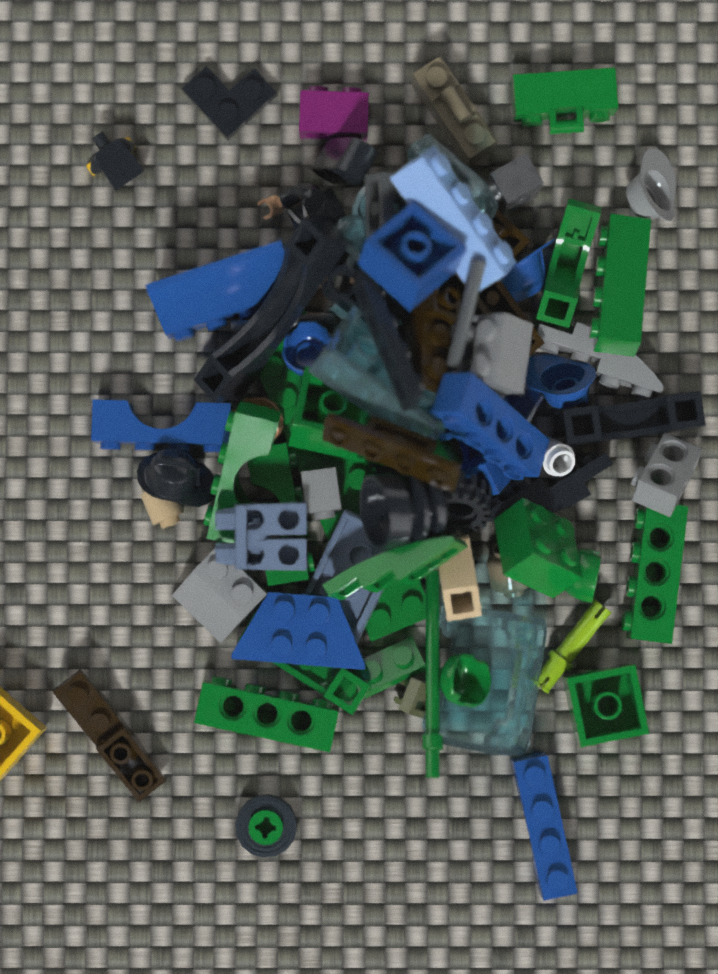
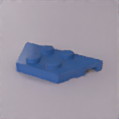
(300, 632)

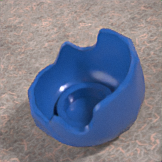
(304, 345)

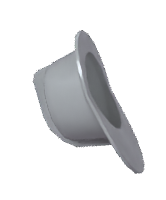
(654, 188)

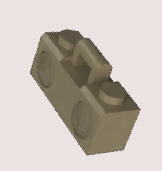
(453, 111)

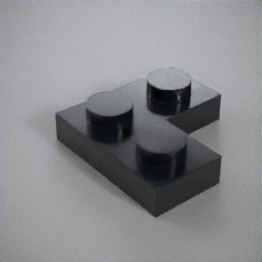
(229, 108)

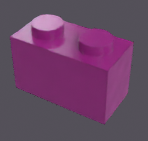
(333, 113)

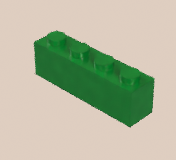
(622, 285)

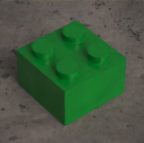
(538, 548)
(605, 705)

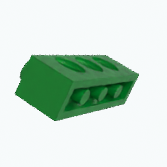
(665, 590)
(212, 713)

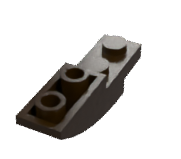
(429, 332)
(110, 734)

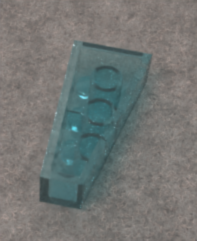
(355, 370)

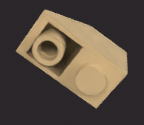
(460, 585)

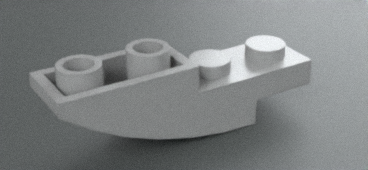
(610, 368)

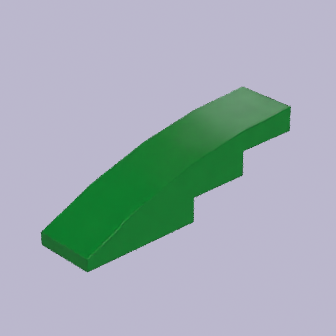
(405, 564)

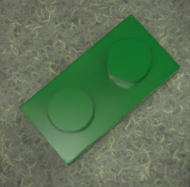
(391, 666)

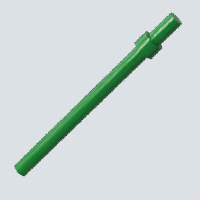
(432, 741)

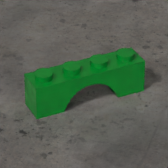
(251, 435)
(275, 475)

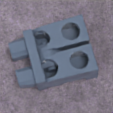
(252, 536)

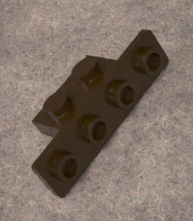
(393, 447)

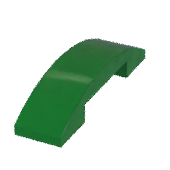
(333, 683)

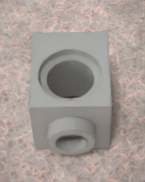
(321, 492)

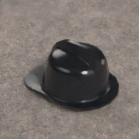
(175, 478)

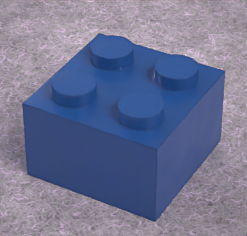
(411, 255)

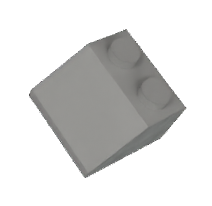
(219, 596)

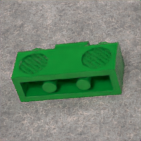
(564, 93)

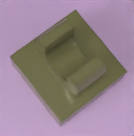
(414, 698)

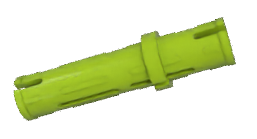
(571, 646)

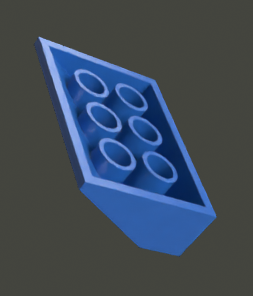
(216, 291)

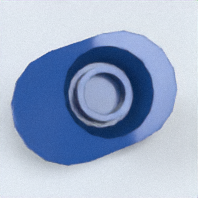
(527, 275)
(560, 380)

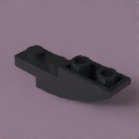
(563, 491)

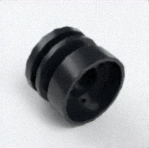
(400, 510)

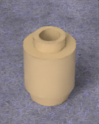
(162, 511)

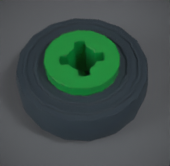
(268, 813)

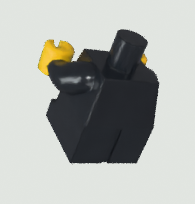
(114, 160)

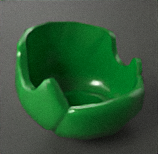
(585, 587)
(465, 680)

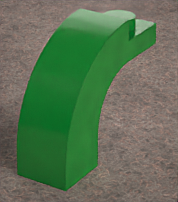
(567, 263)

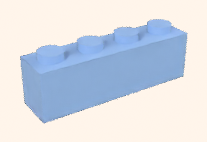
(439, 192)

